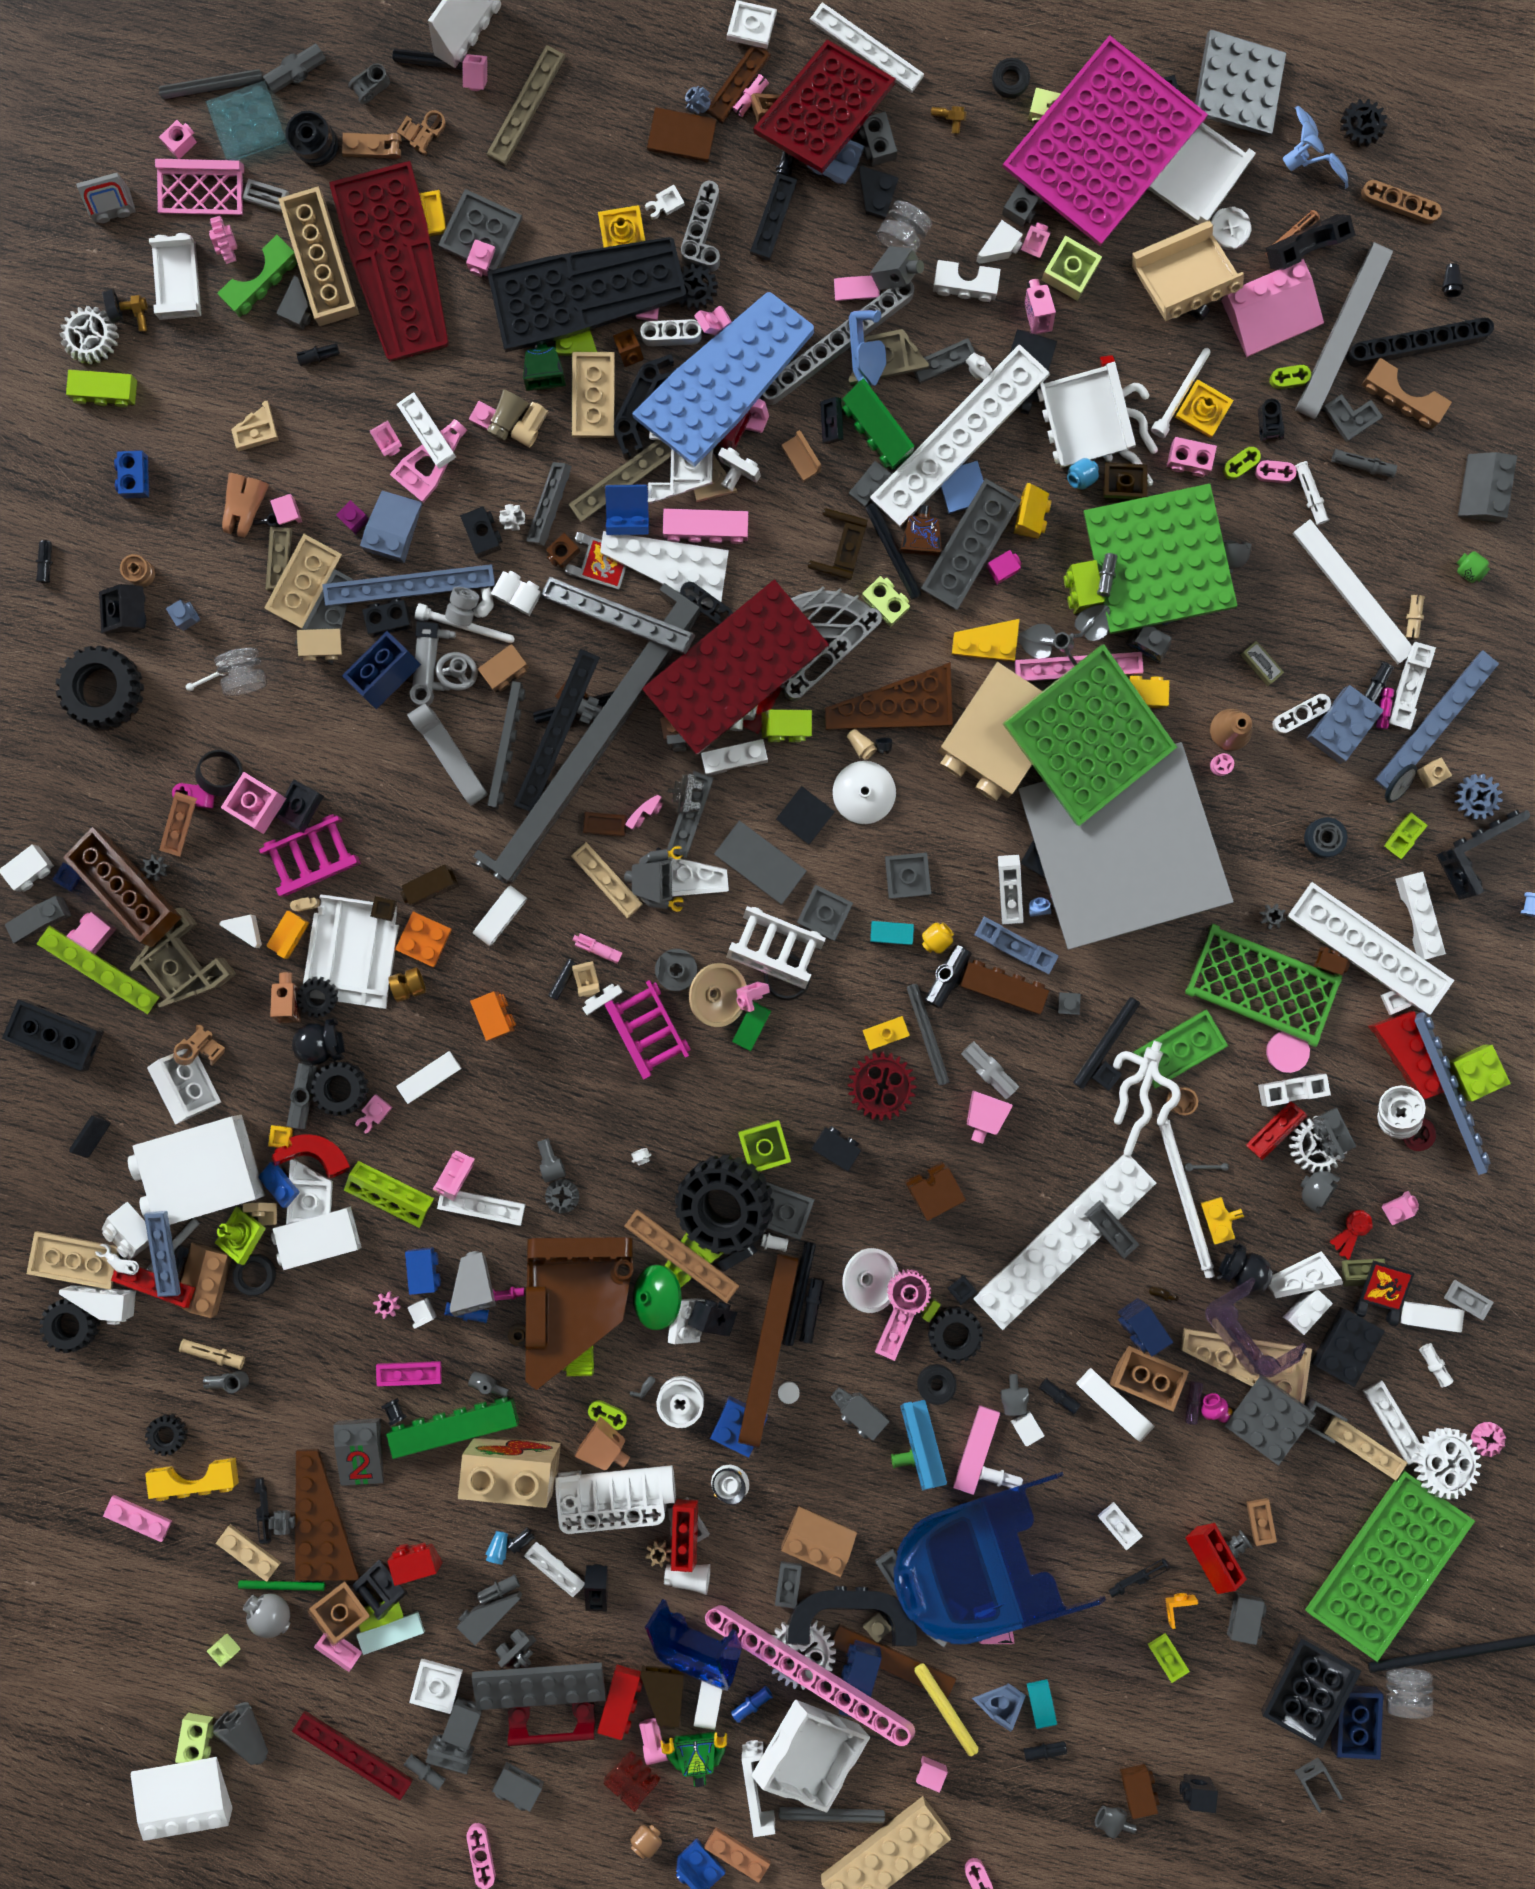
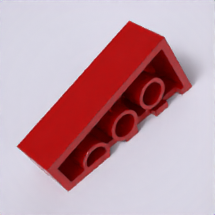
(1408, 1052)

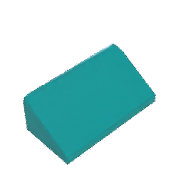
(891, 933)

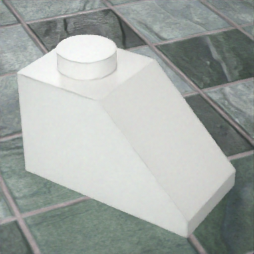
(1001, 244)

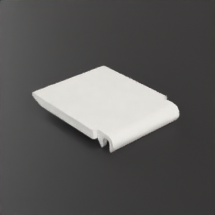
(352, 951)

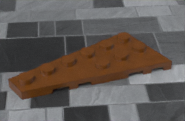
(911, 702)

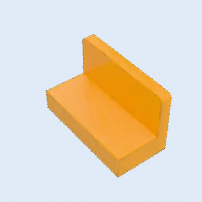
(287, 934)

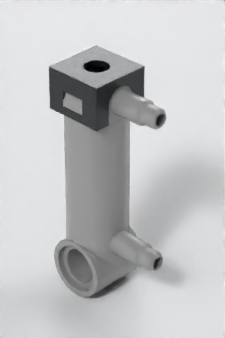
(426, 650)

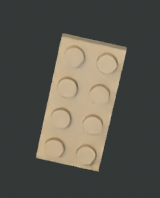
(593, 394)
(302, 581)
(70, 1260)

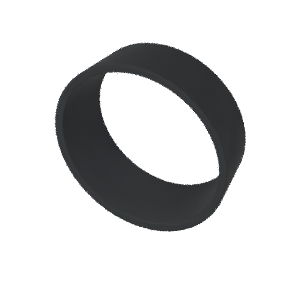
(210, 788)
(787, 997)

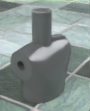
(486, 1384)
(1014, 1398)
(1113, 1821)

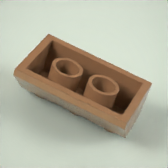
(207, 1271)
(1149, 1378)
(819, 1541)

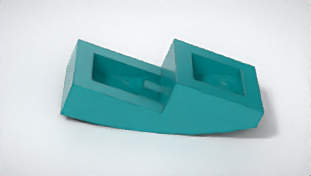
(1041, 1704)

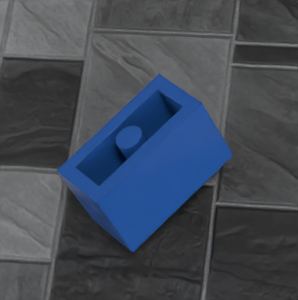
(422, 1270)

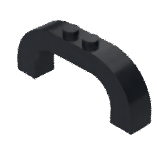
(799, 1622)

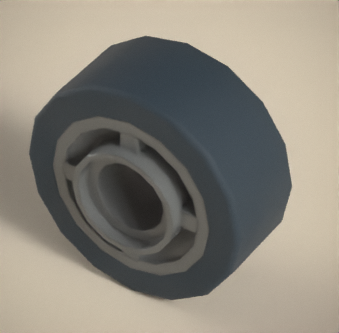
(1314, 841)

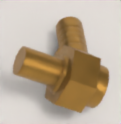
(957, 114)
(138, 305)

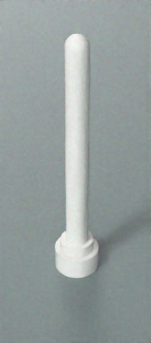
(1161, 427)
(424, 613)

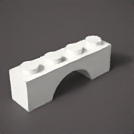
(1416, 896)

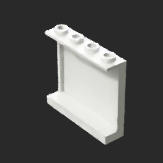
(1201, 174)
(1086, 415)

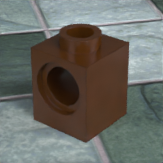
(562, 542)

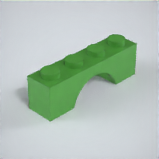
(242, 295)

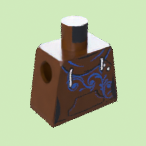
(922, 534)

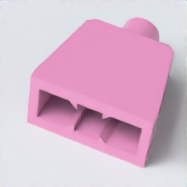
(986, 1115)

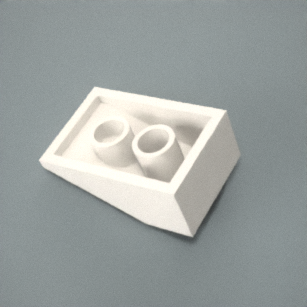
(104, 1304)

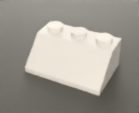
(183, 1087)

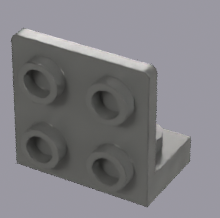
(1333, 1133)
(449, 1755)

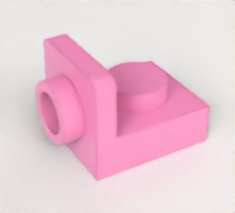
(1036, 239)
(713, 322)
(751, 992)

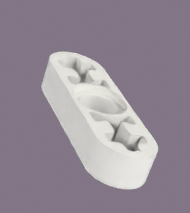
(1290, 726)

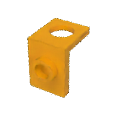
(1178, 1600)

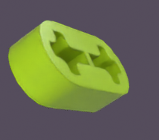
(1291, 381)
(1244, 467)
(610, 1410)

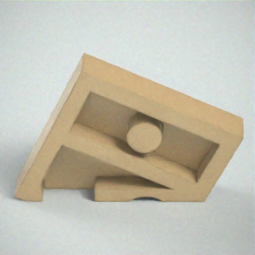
(255, 429)

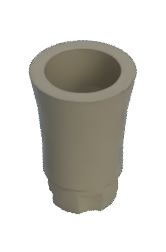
(506, 414)

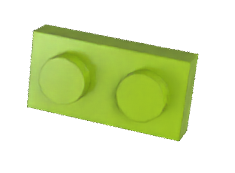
(1168, 1658)

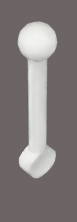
(190, 686)

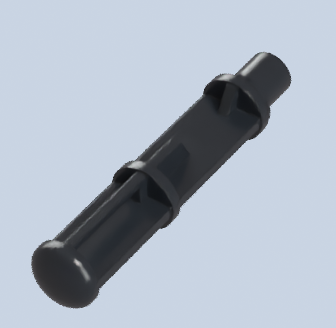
(262, 1511)
(1139, 1577)

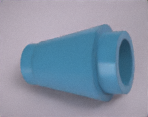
(498, 1548)

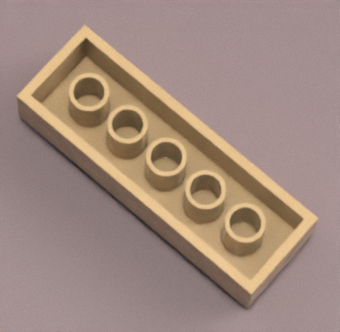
(318, 256)
(890, 1850)

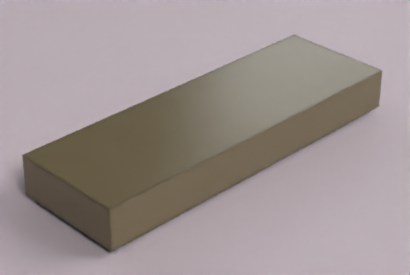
(278, 555)

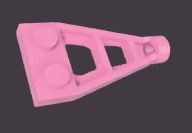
(412, 479)

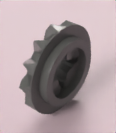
(569, 1189)

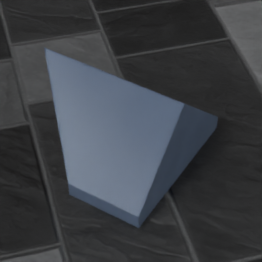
(1002, 1705)

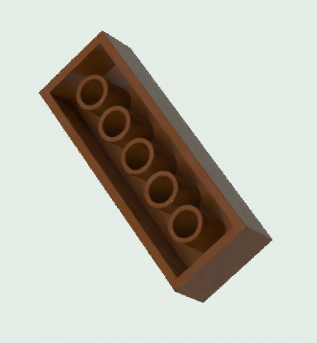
(122, 887)

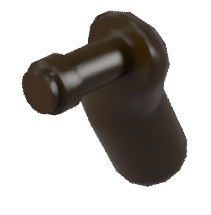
(1163, 1293)

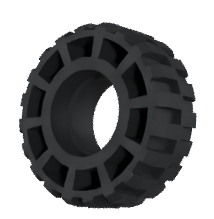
(709, 1228)

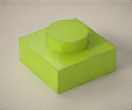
(930, 1310)

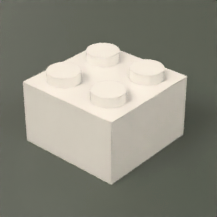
(126, 1231)

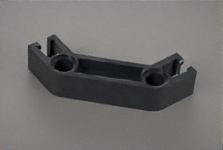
(638, 393)

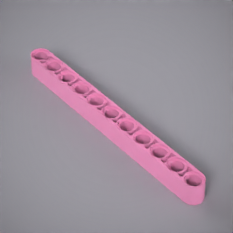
(819, 1673)

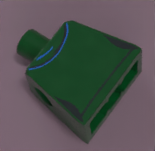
(542, 368)

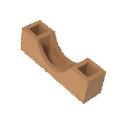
(1383, 382)

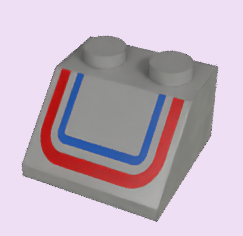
(106, 198)

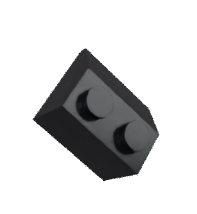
(122, 609)

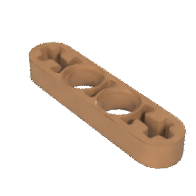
(1402, 197)

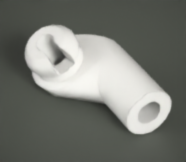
(485, 605)

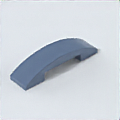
(1015, 945)

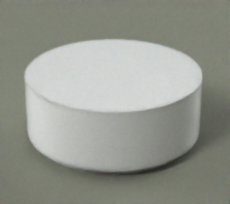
(788, 1392)

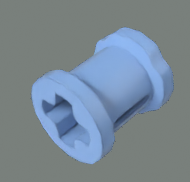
(1529, 907)

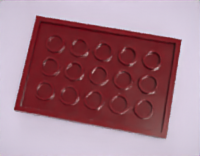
(824, 106)

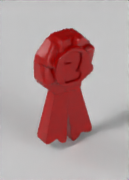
(1357, 1224)

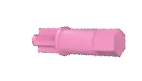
(591, 945)

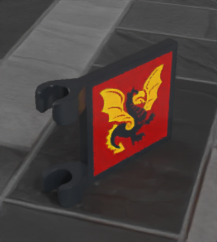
(1386, 1288)

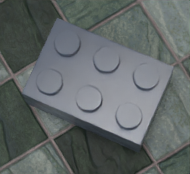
(1344, 724)

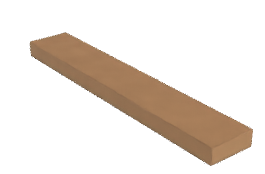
(681, 1255)

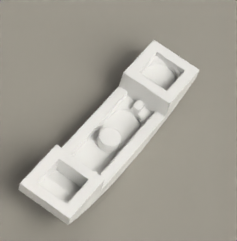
(1410, 685)

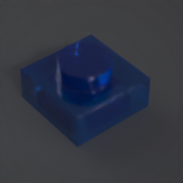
(67, 877)

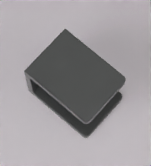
(1311, 1404)
(462, 1723)
(1318, 1768)

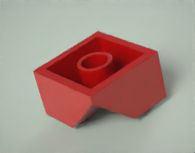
(413, 1562)

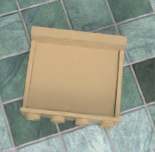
(1186, 271)

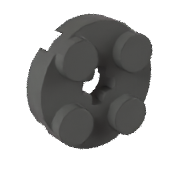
(668, 960)

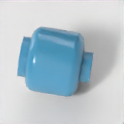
(1083, 473)

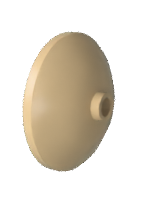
(722, 1006)

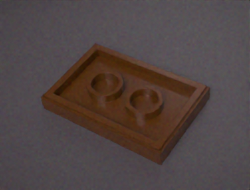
(681, 134)

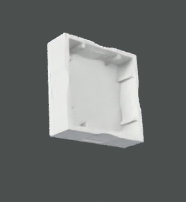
(810, 1756)

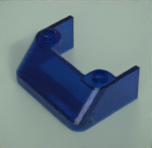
(691, 1650)

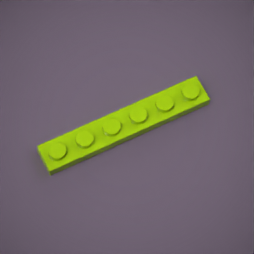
(98, 969)

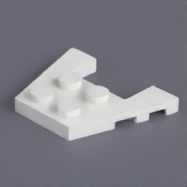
(683, 476)

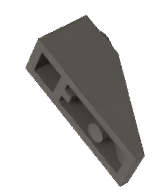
(38, 918)
(485, 1616)

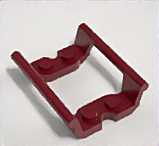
(583, 1731)

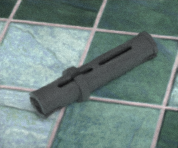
(1364, 463)

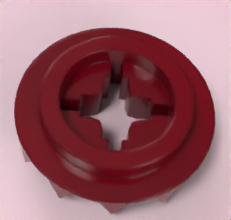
(1428, 1133)

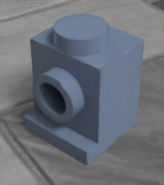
(183, 614)

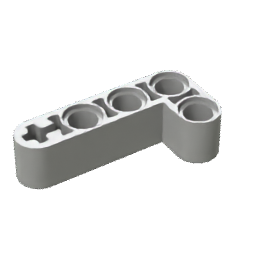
(703, 224)

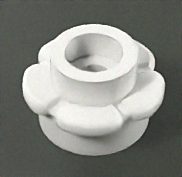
(641, 1156)

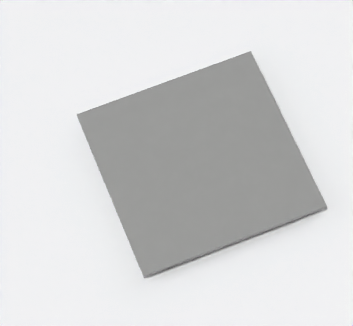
(1133, 860)

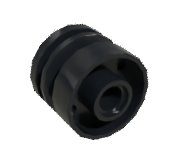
(312, 138)

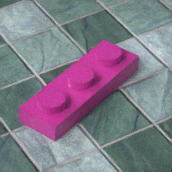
(409, 1373)

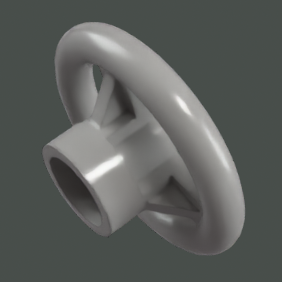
(458, 661)

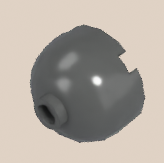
(1237, 553)
(1318, 1189)

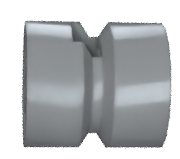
(461, 606)

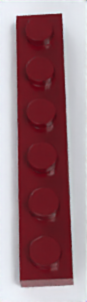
(352, 1755)

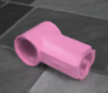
(651, 1738)

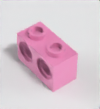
(1191, 450)

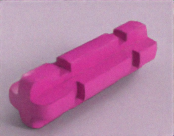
(1386, 705)

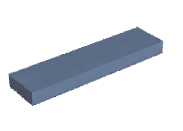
(162, 1253)

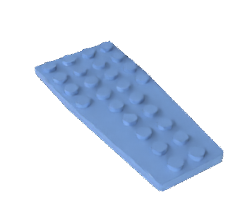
(724, 378)

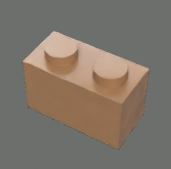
(503, 668)

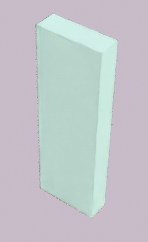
(390, 1633)

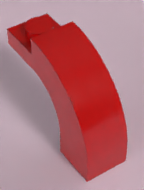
(317, 1147)

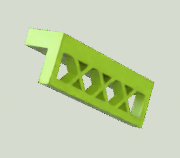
(389, 1191)

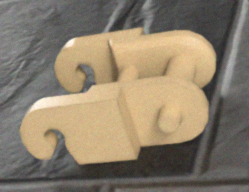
(305, 904)

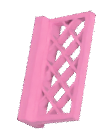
(201, 168)

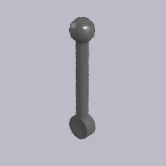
(1189, 1167)

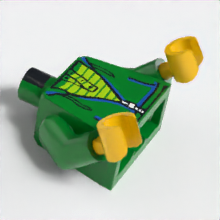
(696, 1754)

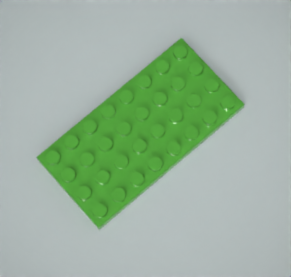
(1389, 1566)

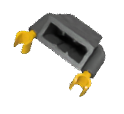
(653, 879)

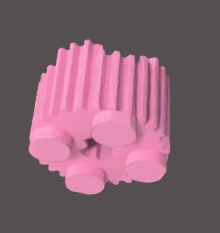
(920, 1296)

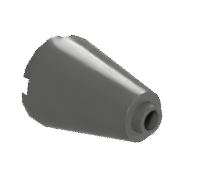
(242, 1734)

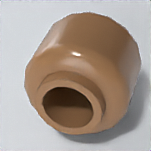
(646, 1841)

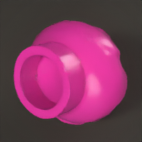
(1216, 1408)

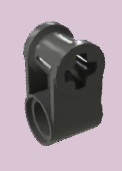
(367, 82)

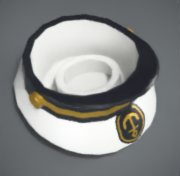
(730, 1484)

